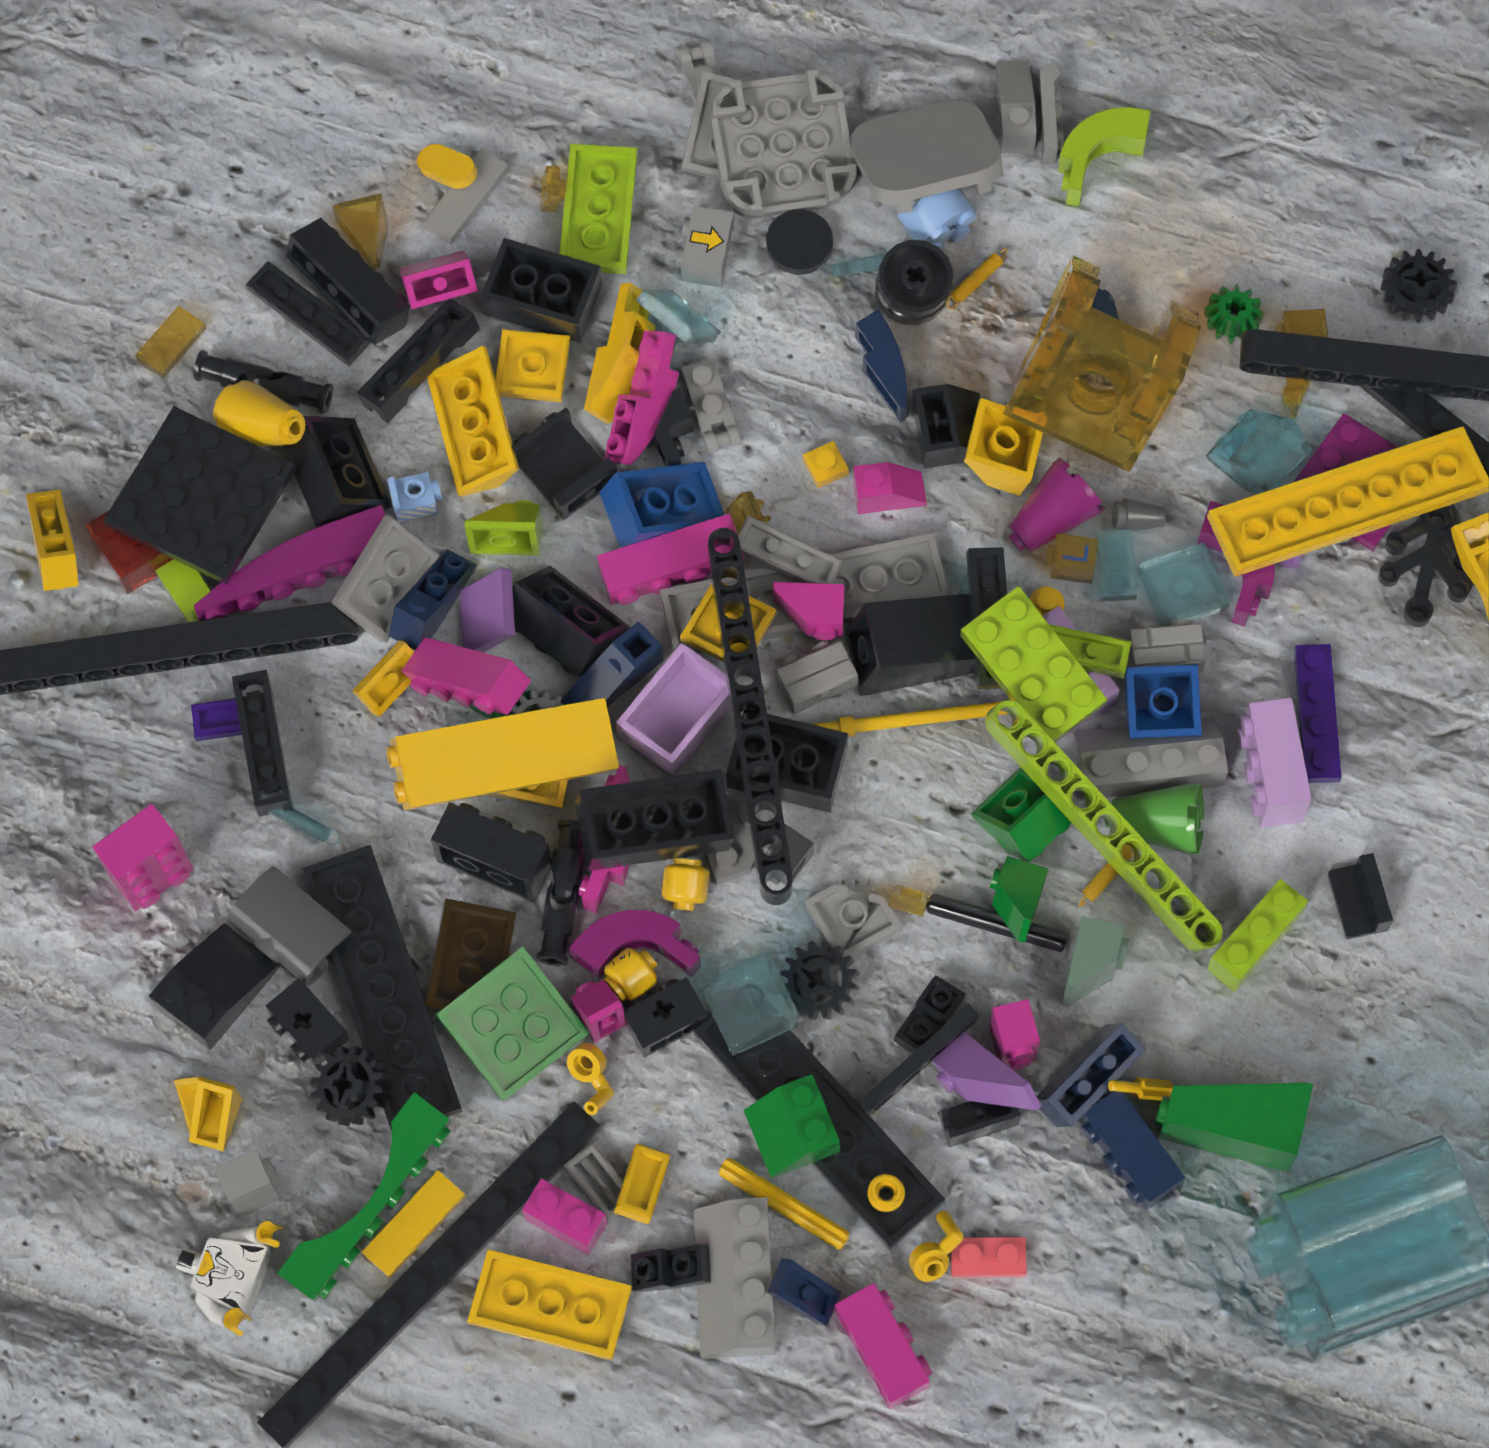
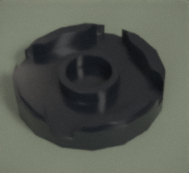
(799, 241)

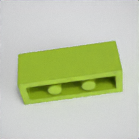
(1257, 935)

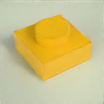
(825, 464)

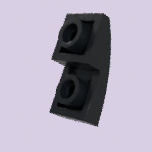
(930, 1014)
(670, 1268)

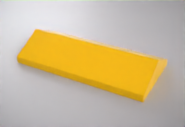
(473, 423)

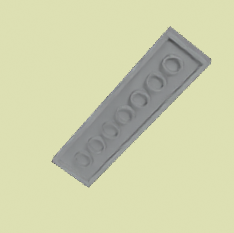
(869, 574)

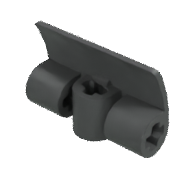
(288, 925)

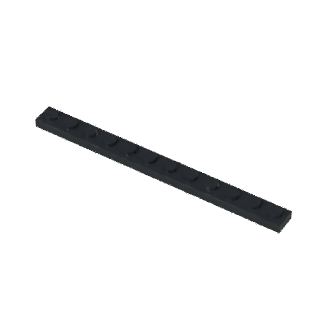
(427, 1277)

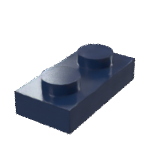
(804, 1292)

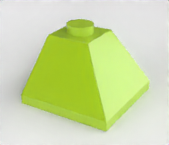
(506, 530)

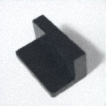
(1360, 898)

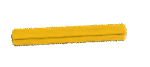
(784, 1203)

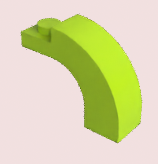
(1099, 134)

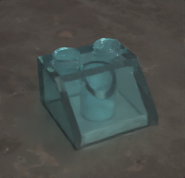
(751, 1003)

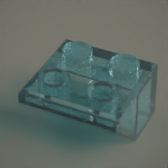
(1260, 450)

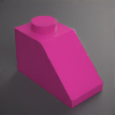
(887, 487)
(812, 607)
(598, 1009)

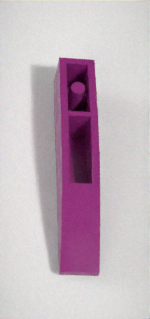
(293, 566)

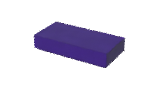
(215, 720)

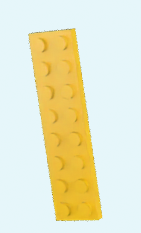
(1348, 501)

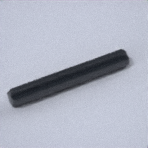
(992, 922)

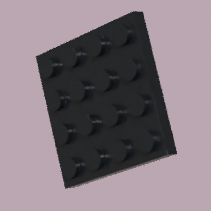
(200, 495)

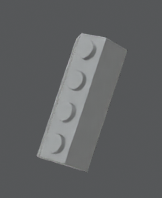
(1143, 765)
(735, 1306)

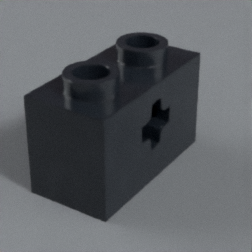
(300, 1004)
(654, 1032)

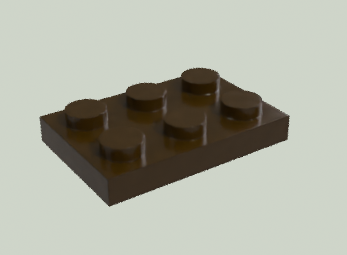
(467, 947)

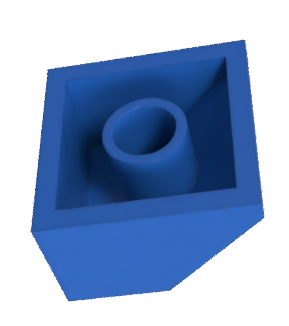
(1162, 701)

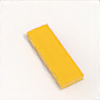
(413, 1224)

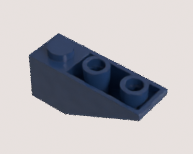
(430, 599)
(618, 667)

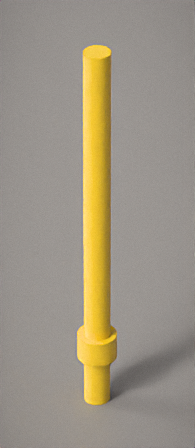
(852, 726)

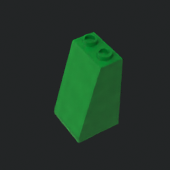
(1238, 1120)

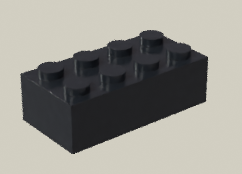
(654, 820)

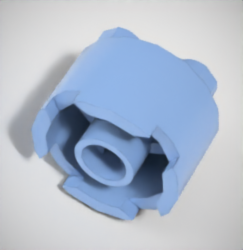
(939, 218)

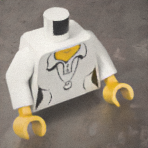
(230, 1273)

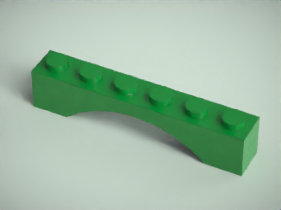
(317, 1261)

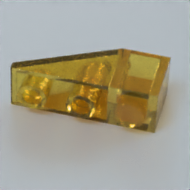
(1302, 322)

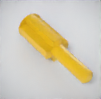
(1143, 1088)

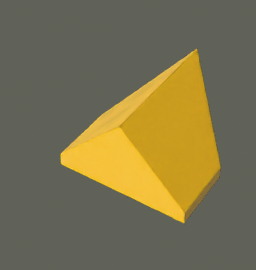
(208, 1110)

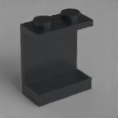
(562, 464)

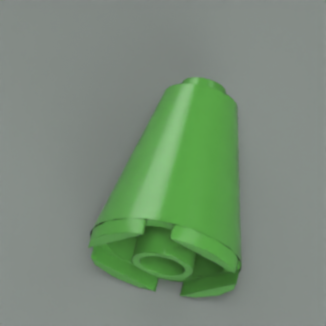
(1166, 816)

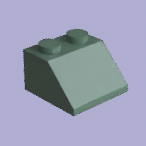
(1095, 956)

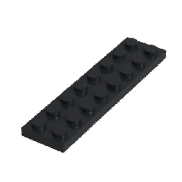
(382, 983)
(863, 1144)

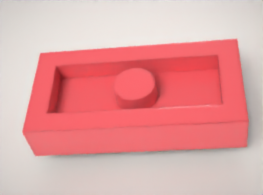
(989, 1257)

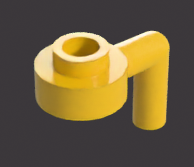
(591, 1072)
(930, 1259)

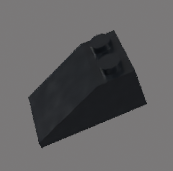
(213, 985)

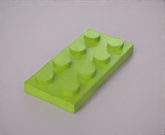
(599, 205)

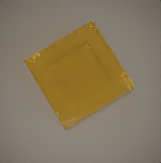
(909, 900)

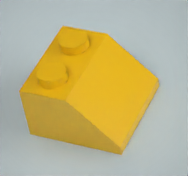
(1002, 449)

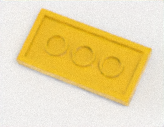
(550, 1304)

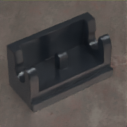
(976, 1120)

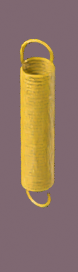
(976, 278)
(1104, 877)

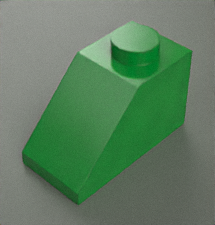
(1018, 894)

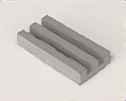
(581, 1182)

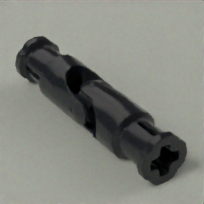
(286, 386)
(566, 868)

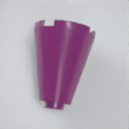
(1054, 507)

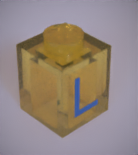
(1072, 558)

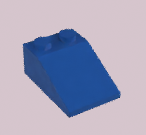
(659, 501)

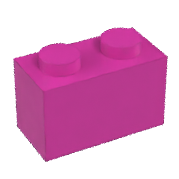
(438, 279)
(1014, 1034)
(565, 1216)

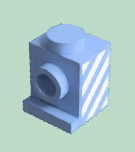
(414, 506)

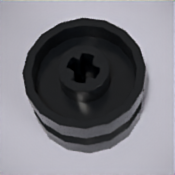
(932, 276)

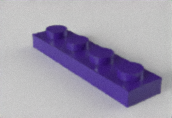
(1317, 712)

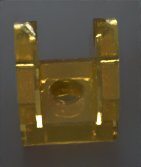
(1086, 341)

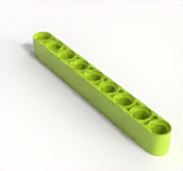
(1120, 832)

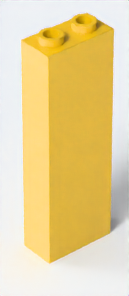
(502, 754)

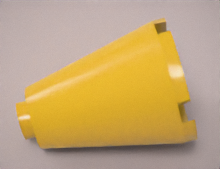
(257, 415)

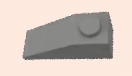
(1015, 107)

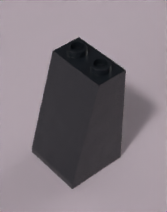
(910, 642)

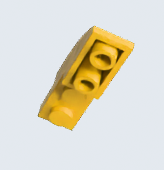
(617, 361)

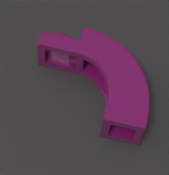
(1255, 584)
(633, 930)

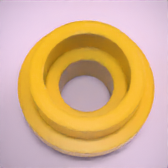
(890, 1182)

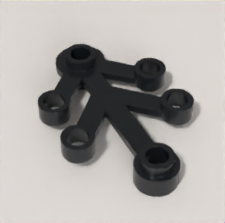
(1429, 558)

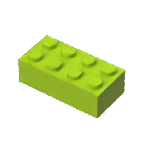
(1033, 664)

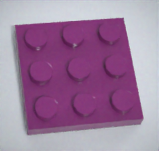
(1344, 445)

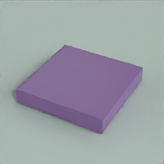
(487, 611)

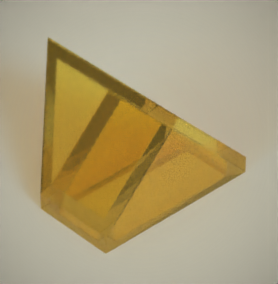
(365, 225)

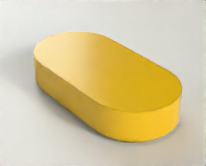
(447, 166)

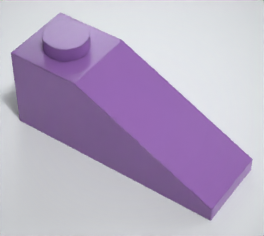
(982, 1076)

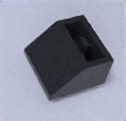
(944, 422)

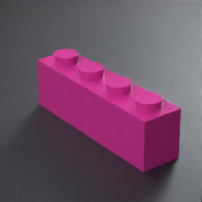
(660, 561)
(465, 676)

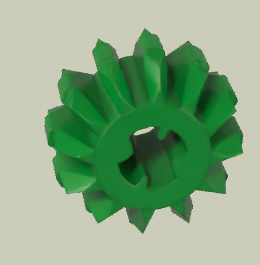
(1233, 301)

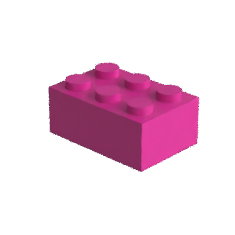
(144, 858)

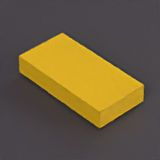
(642, 1184)

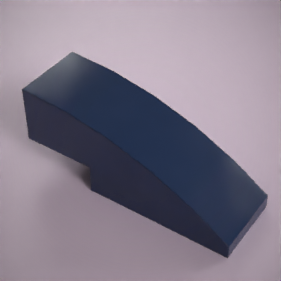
(883, 362)

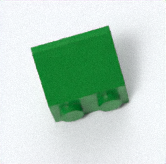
(1021, 817)
(792, 1127)

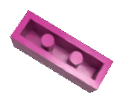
(883, 1345)

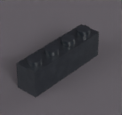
(348, 281)

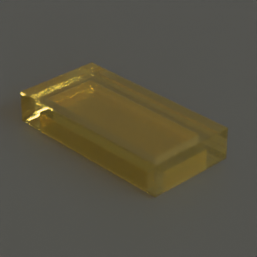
(170, 341)

